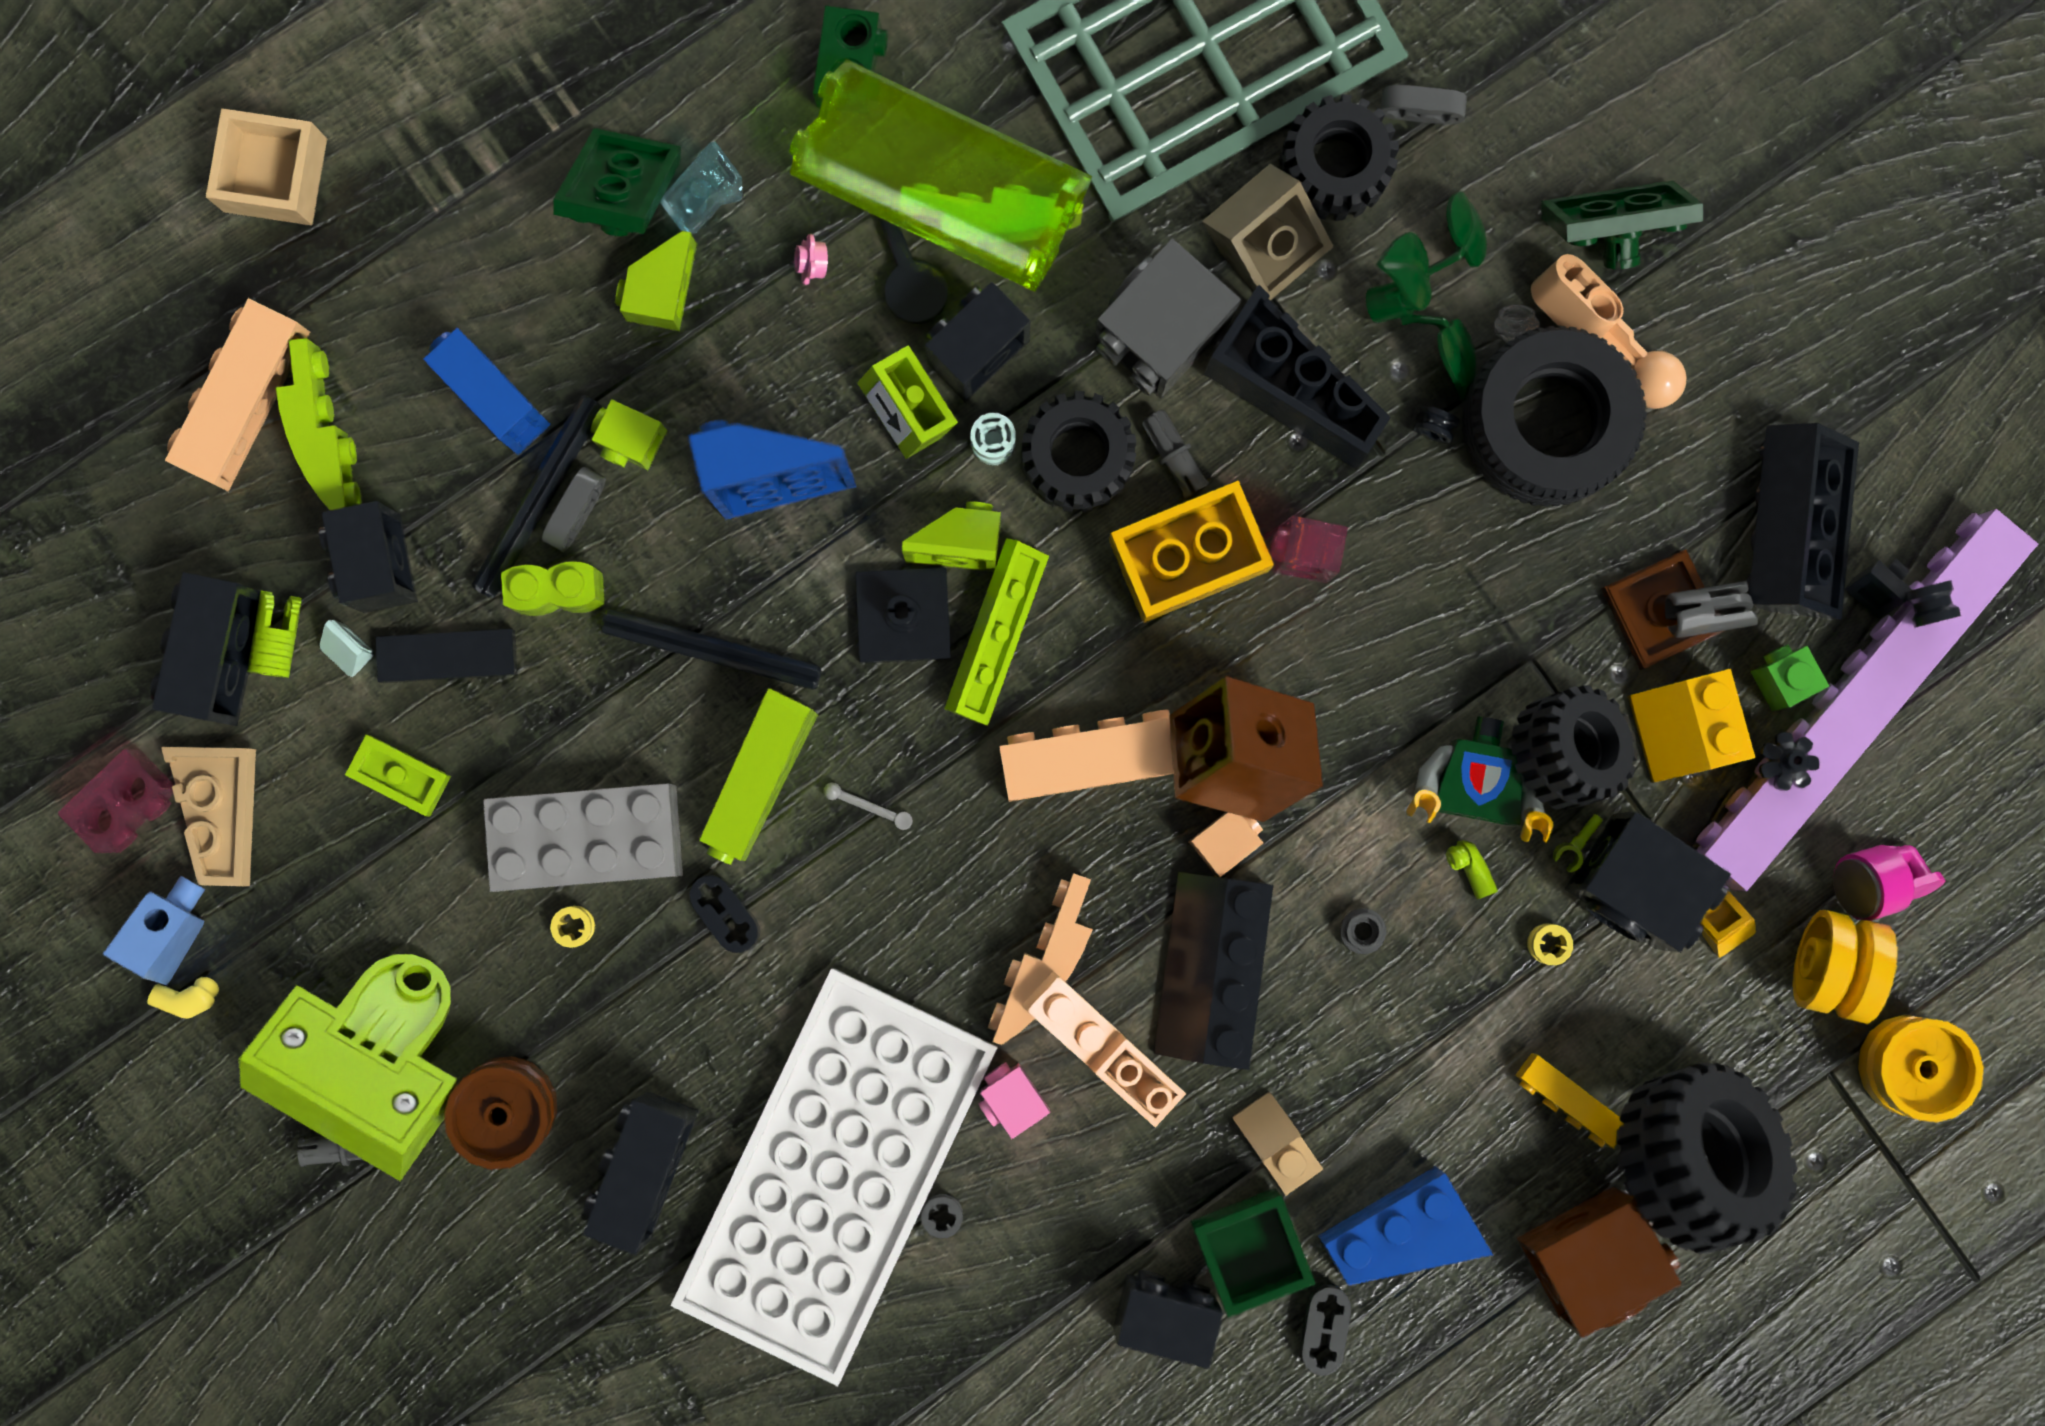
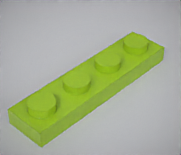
(996, 632)

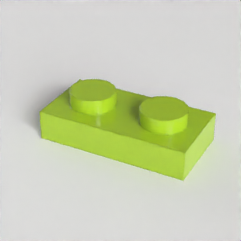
(398, 775)

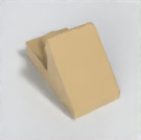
(1277, 1143)

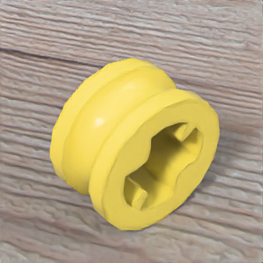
(569, 939)
(1534, 941)

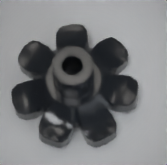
(1788, 761)

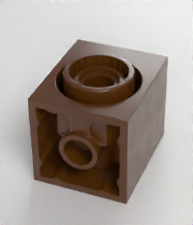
(1245, 749)
(1600, 1262)

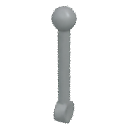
(902, 820)

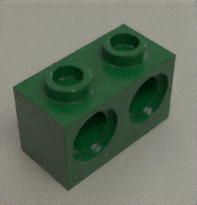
(834, 52)

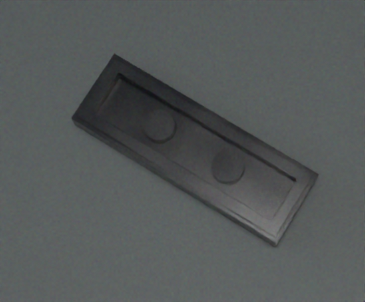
(446, 656)

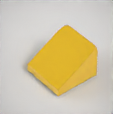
(1727, 926)

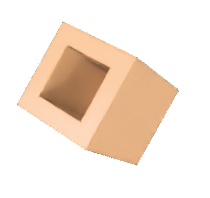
(1227, 842)

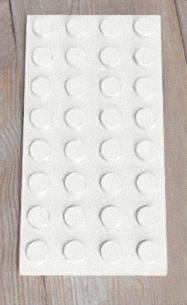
(834, 1176)

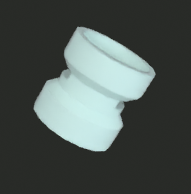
(990, 446)

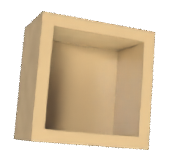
(266, 166)

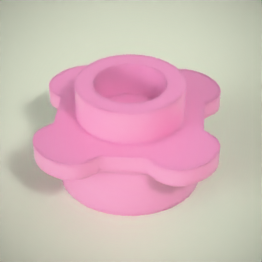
(811, 259)

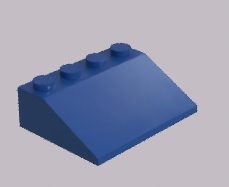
(760, 469)

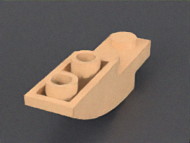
(1062, 949)
(1103, 1049)

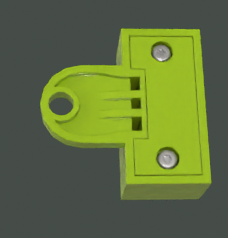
(359, 1065)

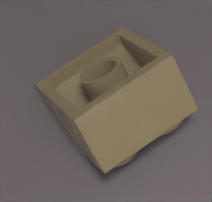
(1269, 231)

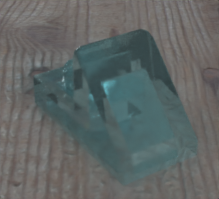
(702, 189)

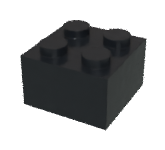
(977, 340)
(367, 557)
(1168, 1319)

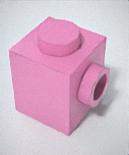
(1012, 1100)

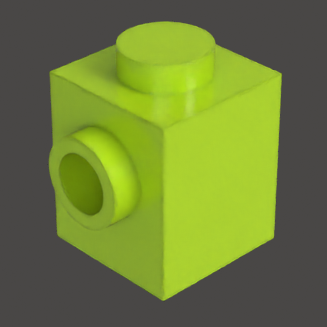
(627, 435)

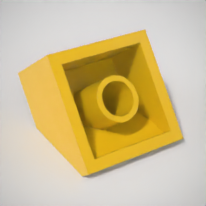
(1691, 726)

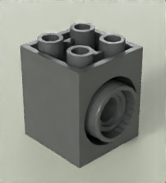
(1164, 318)

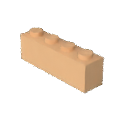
(236, 395)
(1088, 758)

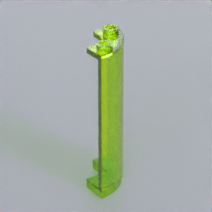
(939, 174)

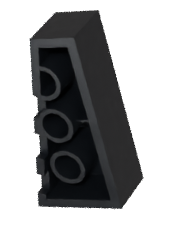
(1295, 382)

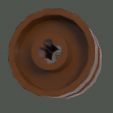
(484, 1135)

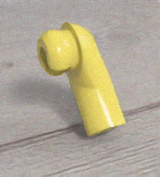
(187, 1002)

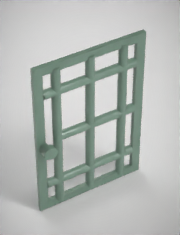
(1204, 41)

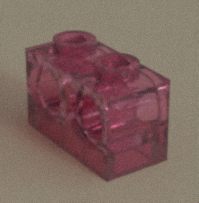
(1309, 549)
(113, 792)

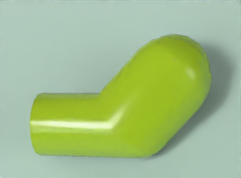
(1468, 857)

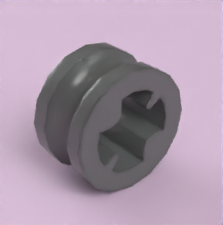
(954, 1208)

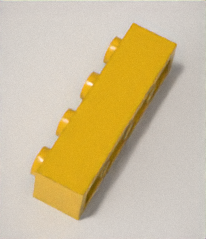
(1571, 1099)

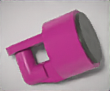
(1882, 881)

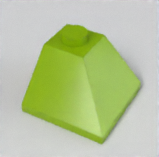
(958, 539)

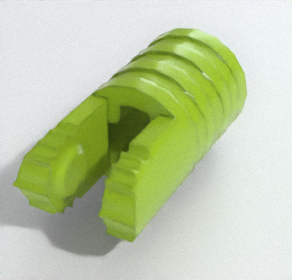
(272, 647)

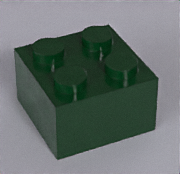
(1252, 1252)

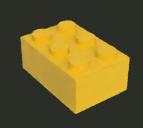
(1190, 551)

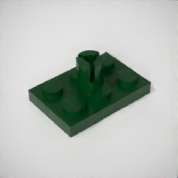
(617, 182)
(1622, 217)

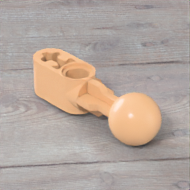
(1580, 299)

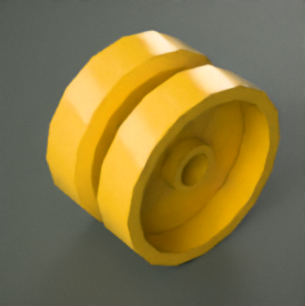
(1844, 966)
(1921, 1068)

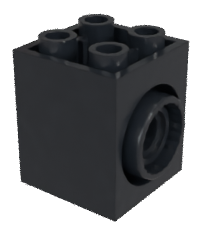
(1648, 883)

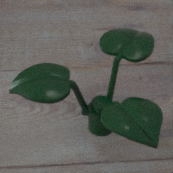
(1409, 268)

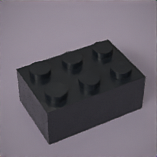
(206, 650)
(638, 1172)

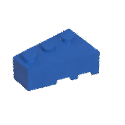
(1405, 1232)

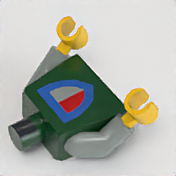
(1479, 783)

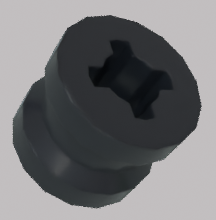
(1932, 603)

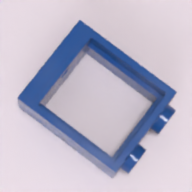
(485, 390)

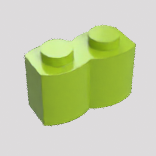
(541, 591)

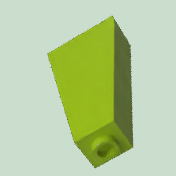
(757, 776)

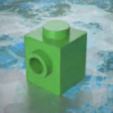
(1789, 677)

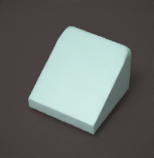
(344, 647)

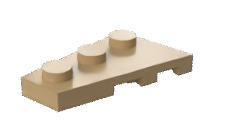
(217, 808)

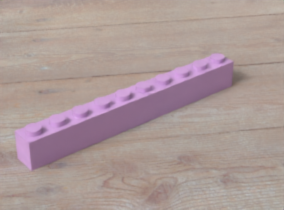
(1866, 697)

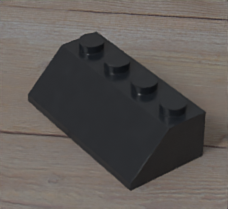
(1803, 520)
(1213, 970)

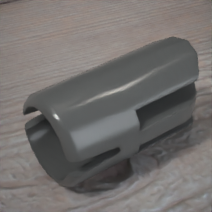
(1710, 610)

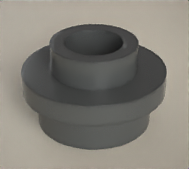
(1375, 938)

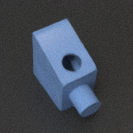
(149, 947)

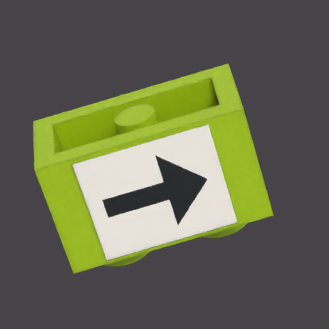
(907, 402)

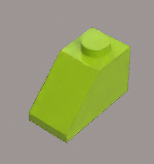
(658, 284)

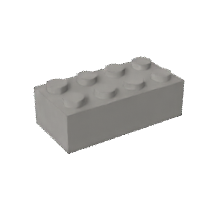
(583, 837)

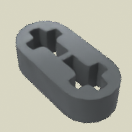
(1423, 104)
(573, 509)
(1314, 1327)

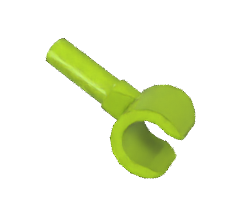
(1578, 843)

